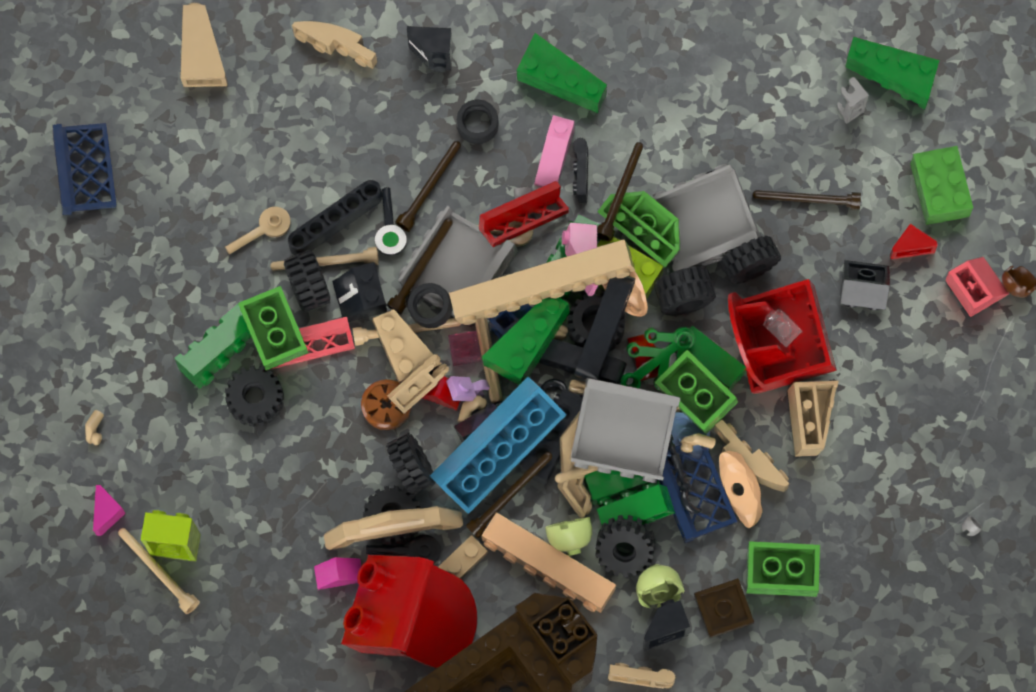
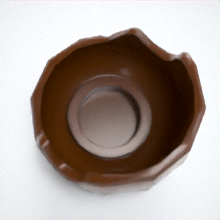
(1019, 281)

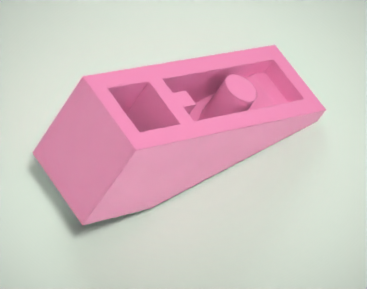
(555, 150)
(579, 239)

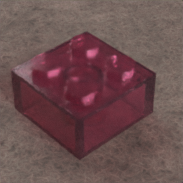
(464, 348)

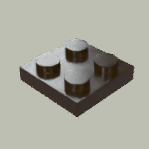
(724, 608)

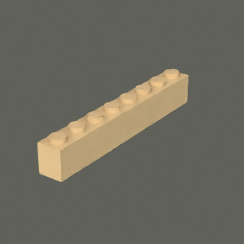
(541, 282)

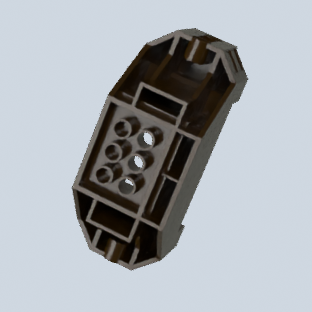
(534, 650)

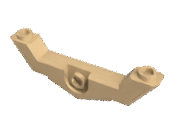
(573, 489)
(391, 524)

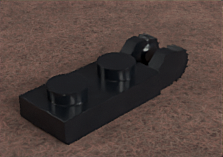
(580, 168)

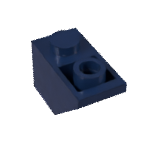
(506, 320)

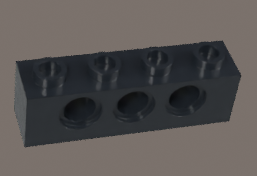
(569, 404)

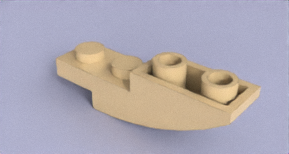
(327, 37)
(758, 462)

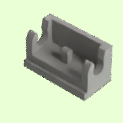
(856, 101)

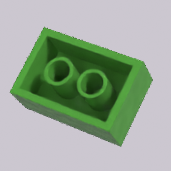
(941, 185)
(273, 328)
(700, 392)
(783, 569)

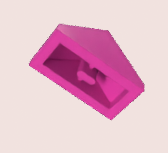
(106, 511)
(337, 572)

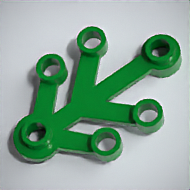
(659, 356)

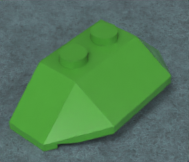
(647, 225)

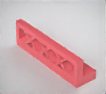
(322, 332)

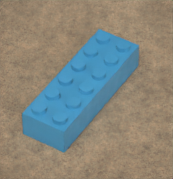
(498, 445)

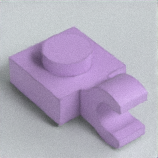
(463, 390)

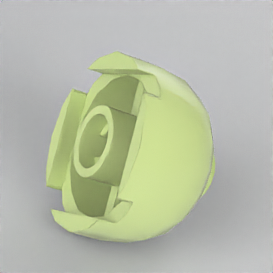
(570, 535)
(658, 585)

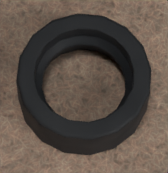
(477, 105)
(423, 290)

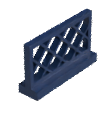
(64, 167)
(682, 516)

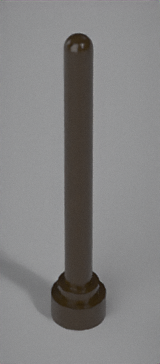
(851, 200)
(406, 220)
(606, 229)
(398, 301)
(479, 524)

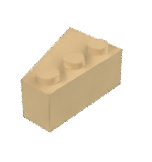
(401, 345)
(810, 415)

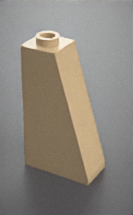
(199, 55)

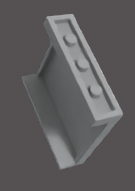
(710, 216)
(461, 258)
(624, 430)

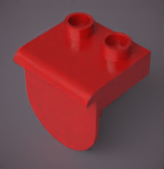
(765, 357)
(410, 611)

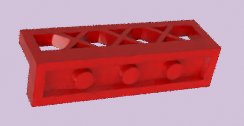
(518, 211)

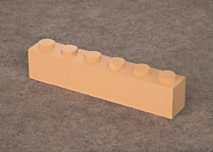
(549, 563)

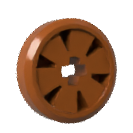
(372, 407)

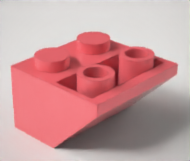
(975, 285)

